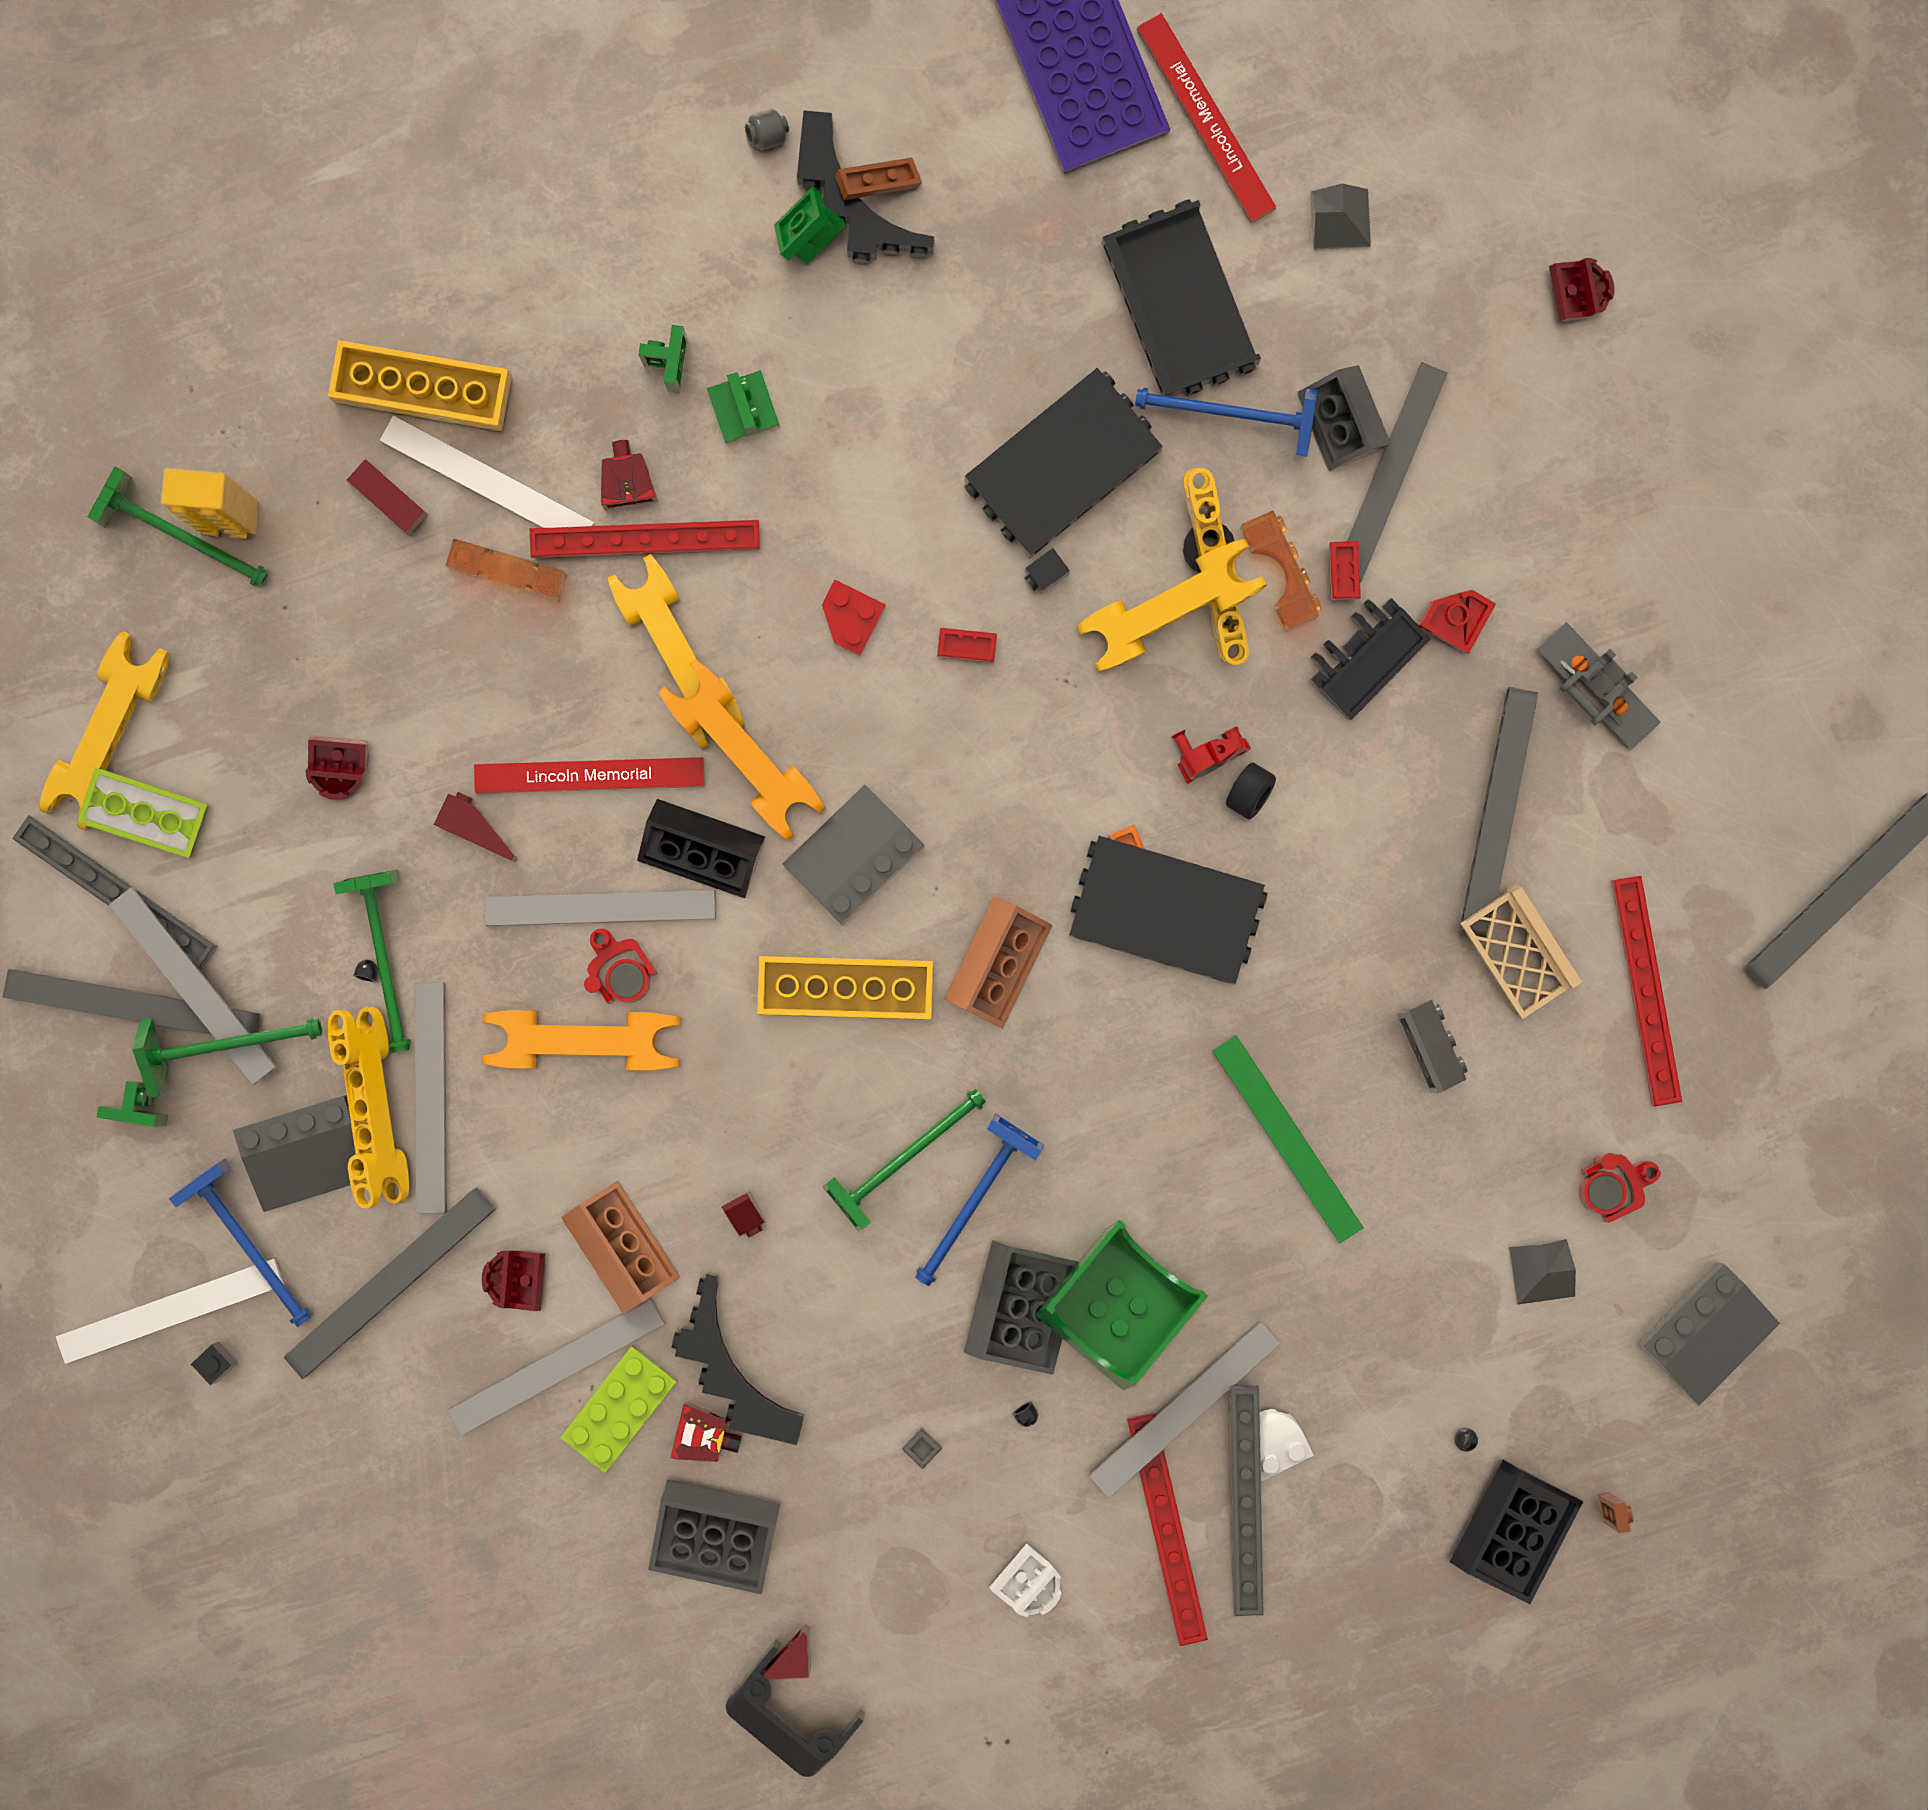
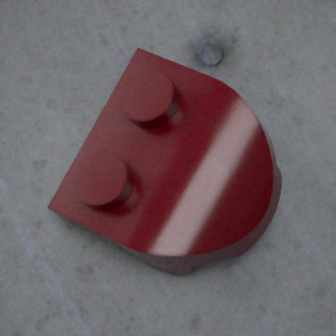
(1581, 289)
(336, 765)
(515, 1279)

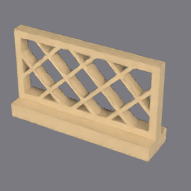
(1542, 939)

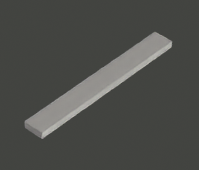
(600, 907)
(189, 982)
(430, 1098)
(556, 1367)
(1184, 1409)

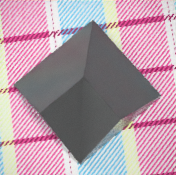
(1340, 217)
(1543, 1271)

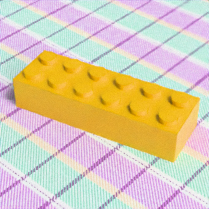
(420, 385)
(210, 503)
(845, 987)

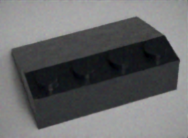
(1516, 1532)

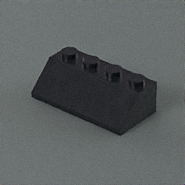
(700, 848)

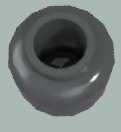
(766, 129)

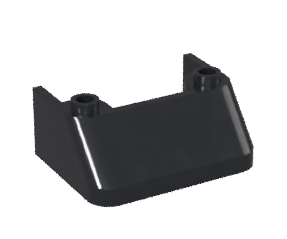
(748, 1709)

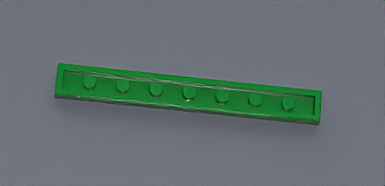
(1287, 1139)

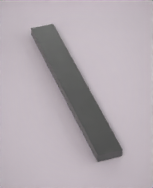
(1396, 461)
(105, 884)
(1246, 1500)

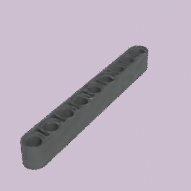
(1499, 805)
(1841, 895)
(110, 1001)
(389, 1283)

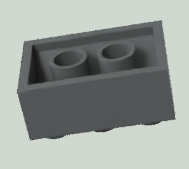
(1346, 418)
(1433, 1046)

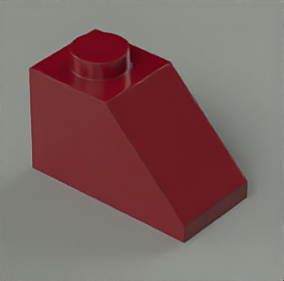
(745, 1215)

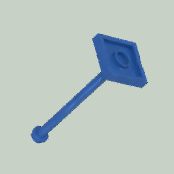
(1300, 421)
(1013, 1140)
(204, 1188)

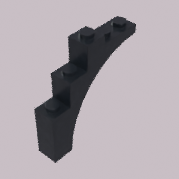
(866, 228)
(704, 1343)

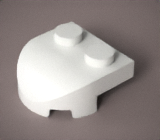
(1280, 1443)
(1028, 1583)

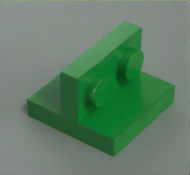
(807, 227)
(669, 358)
(743, 406)
(133, 1108)

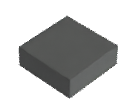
(922, 1448)

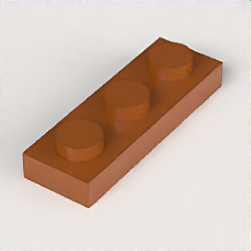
(878, 178)
(1615, 1512)

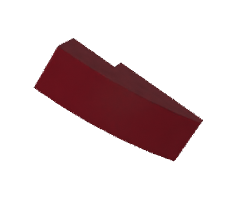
(387, 497)

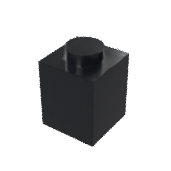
(1046, 572)
(214, 1363)

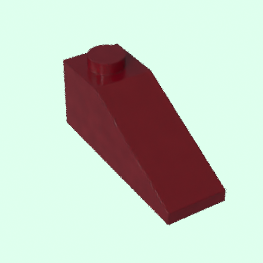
(469, 823)

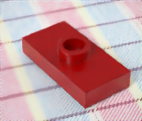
(1344, 570)
(967, 645)

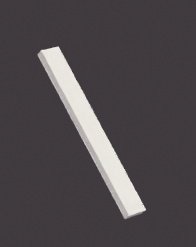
(479, 477)
(164, 1313)

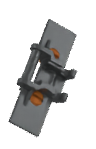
(1606, 679)

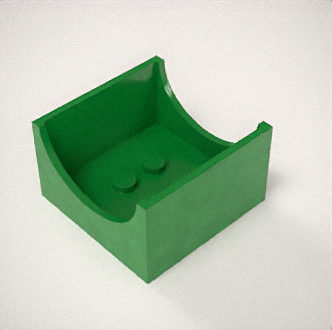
(1120, 1307)

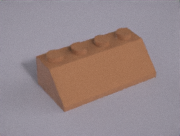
(998, 962)
(620, 1247)

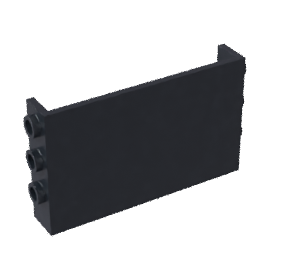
(1180, 300)
(1063, 463)
(1166, 910)

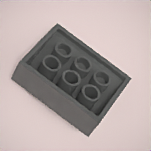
(853, 854)
(298, 1153)
(1010, 1295)
(1709, 1332)
(713, 1536)

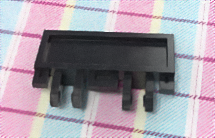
(1371, 659)

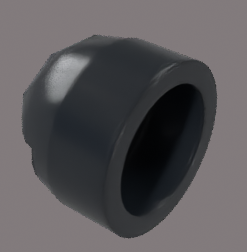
(366, 971)
(1026, 1414)
(1460, 1437)

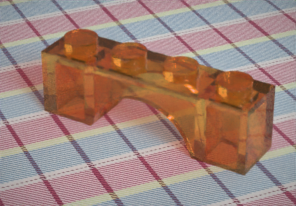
(1266, 537)
(506, 569)

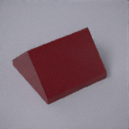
(793, 1659)

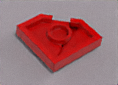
(851, 616)
(1458, 618)

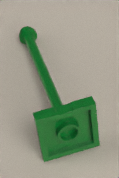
(112, 499)
(368, 887)
(153, 1059)
(849, 1201)

